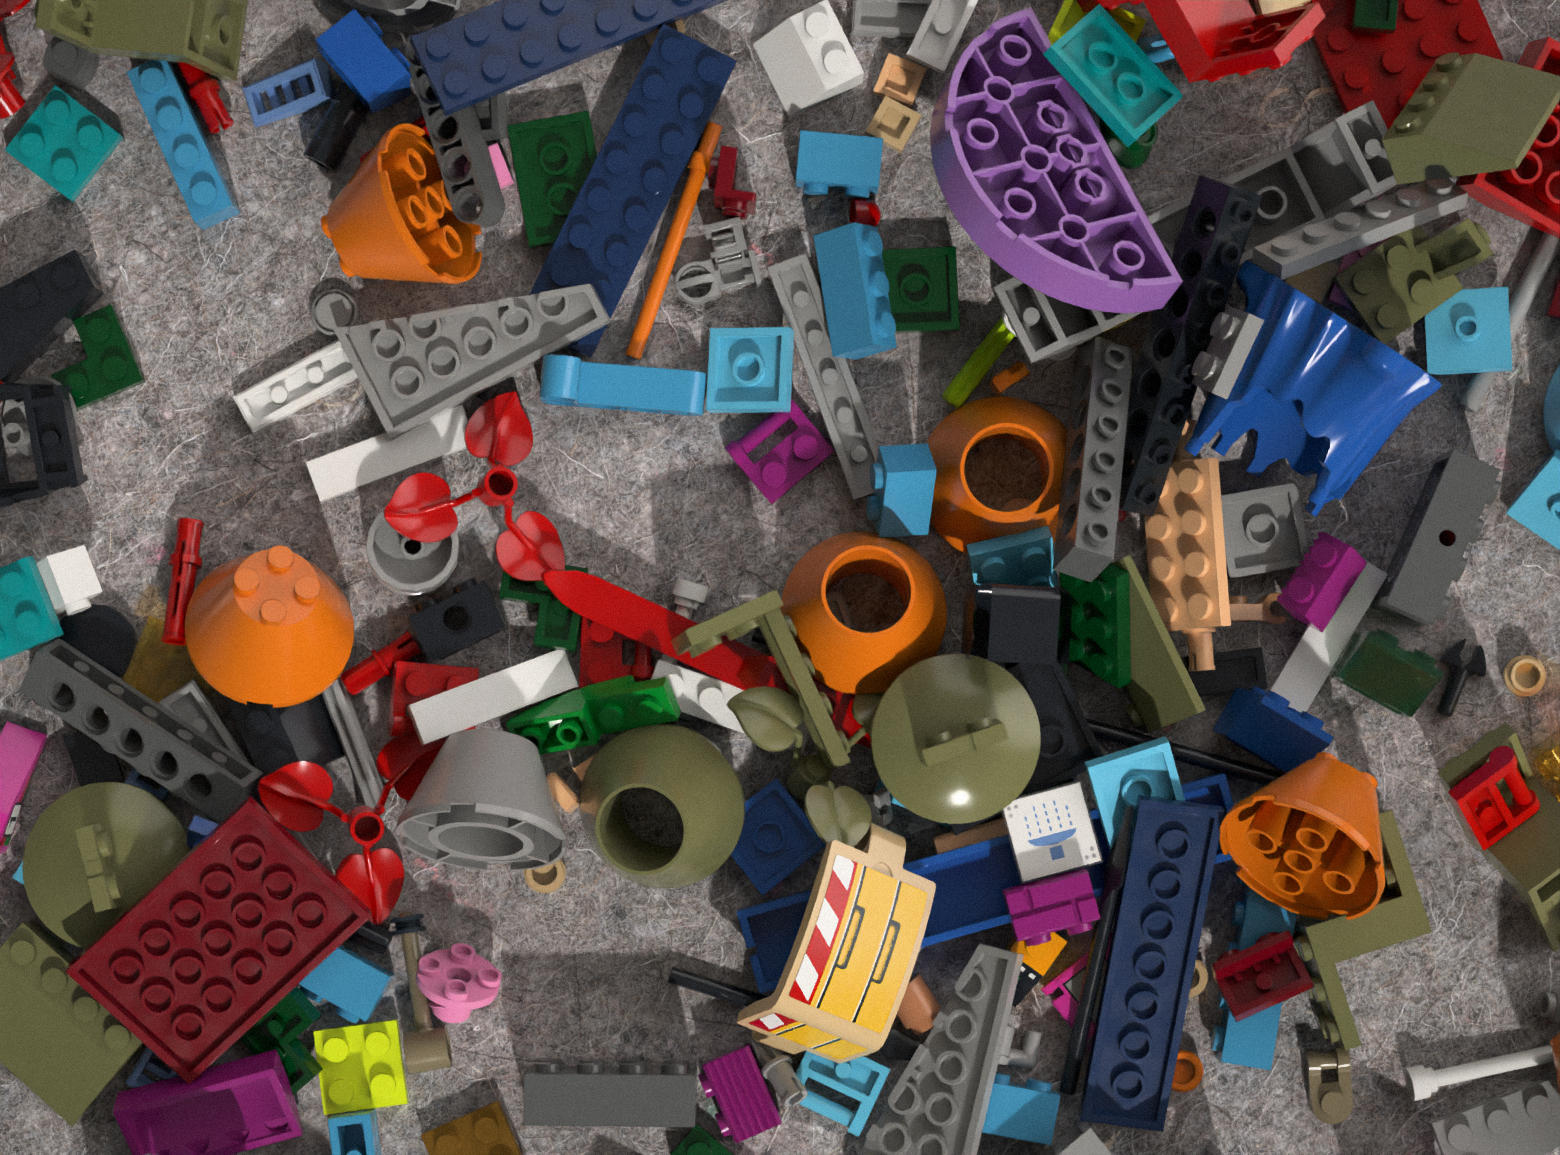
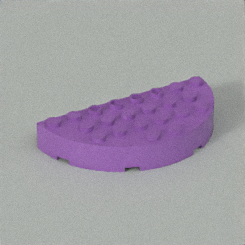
(1039, 179)

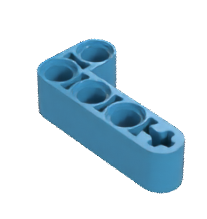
(621, 387)

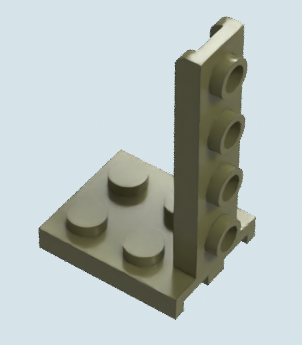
(1411, 276)
(794, 667)

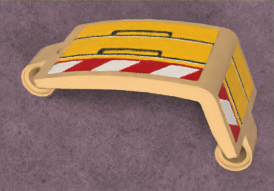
(848, 953)

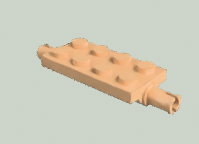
(1189, 553)

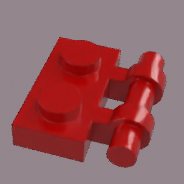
(603, 656)

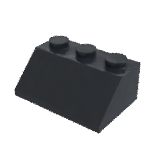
(287, 733)

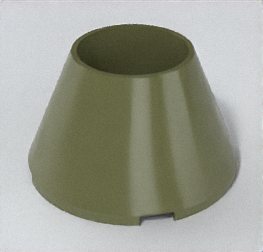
(687, 772)

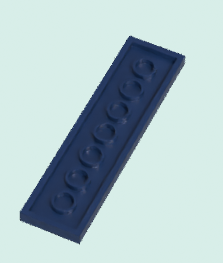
(529, 39)
(636, 171)
(1151, 963)

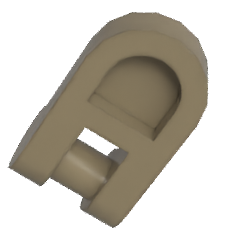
(1331, 1099)

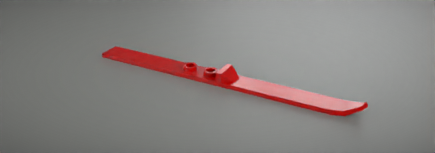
(657, 626)

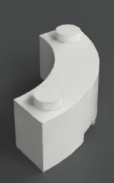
(69, 580)

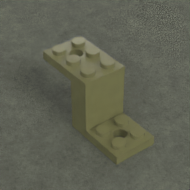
(184, 31)
(1531, 851)
(1325, 942)

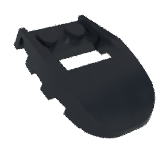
(51, 439)

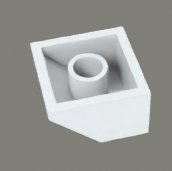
(809, 59)

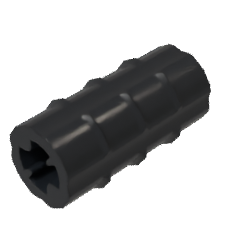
(336, 130)

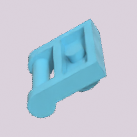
(856, 1078)

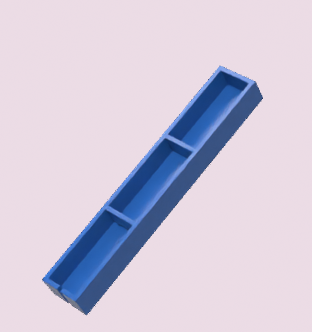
(965, 896)

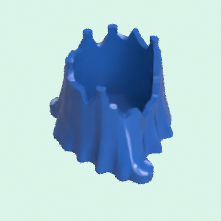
(1311, 391)

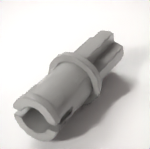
(779, 1072)

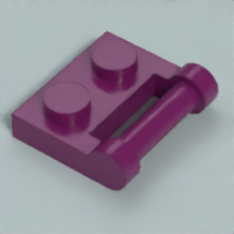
(788, 460)

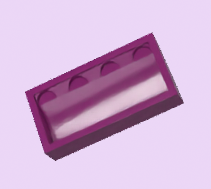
(216, 1114)

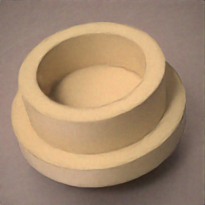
(1524, 675)

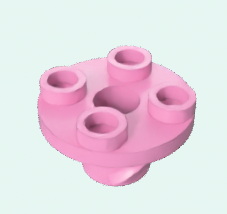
(457, 982)

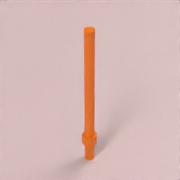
(699, 167)

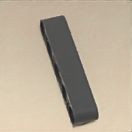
(454, 152)

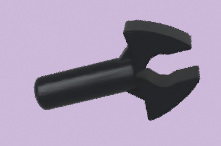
(1459, 675)

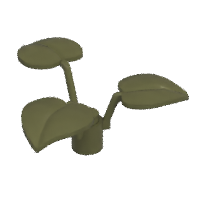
(771, 722)

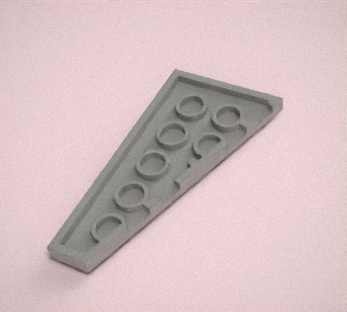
(446, 356)
(950, 1078)

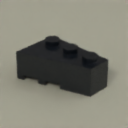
(41, 308)

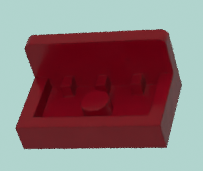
(722, 179)
(1260, 975)

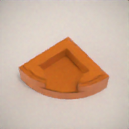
(1008, 378)

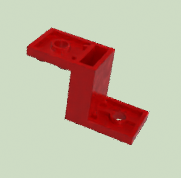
(1225, 35)

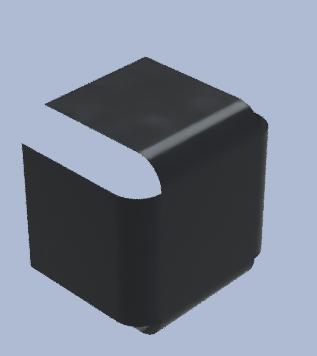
(1018, 623)

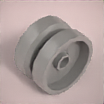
(409, 573)

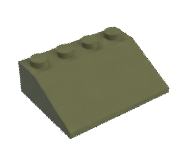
(1470, 118)
(1159, 681)
(54, 1029)

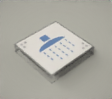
(1051, 832)

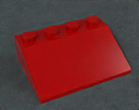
(1533, 188)

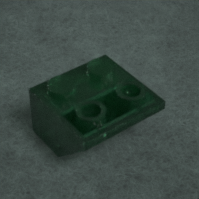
(1387, 672)

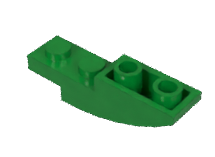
(597, 709)

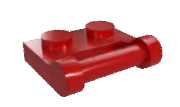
(417, 682)
(1483, 805)

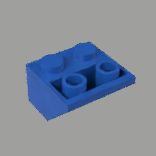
(365, 63)
(1271, 729)

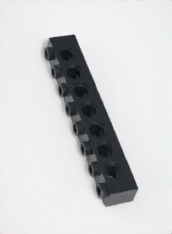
(1163, 377)

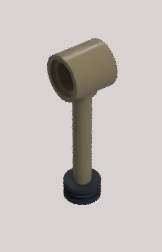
(427, 1046)

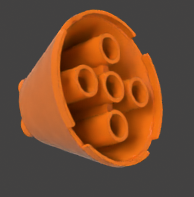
(398, 217)
(269, 628)
(1311, 840)

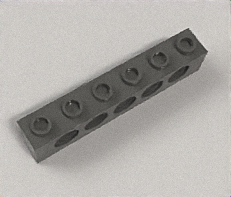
(1093, 460)
(131, 712)

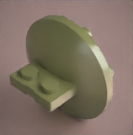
(955, 738)
(98, 856)

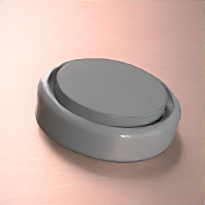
(333, 310)

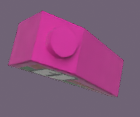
(18, 761)

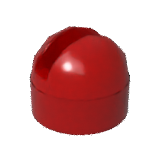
(864, 212)

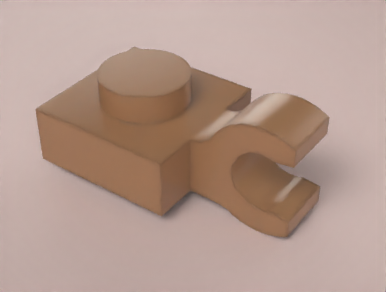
(1260, 612)

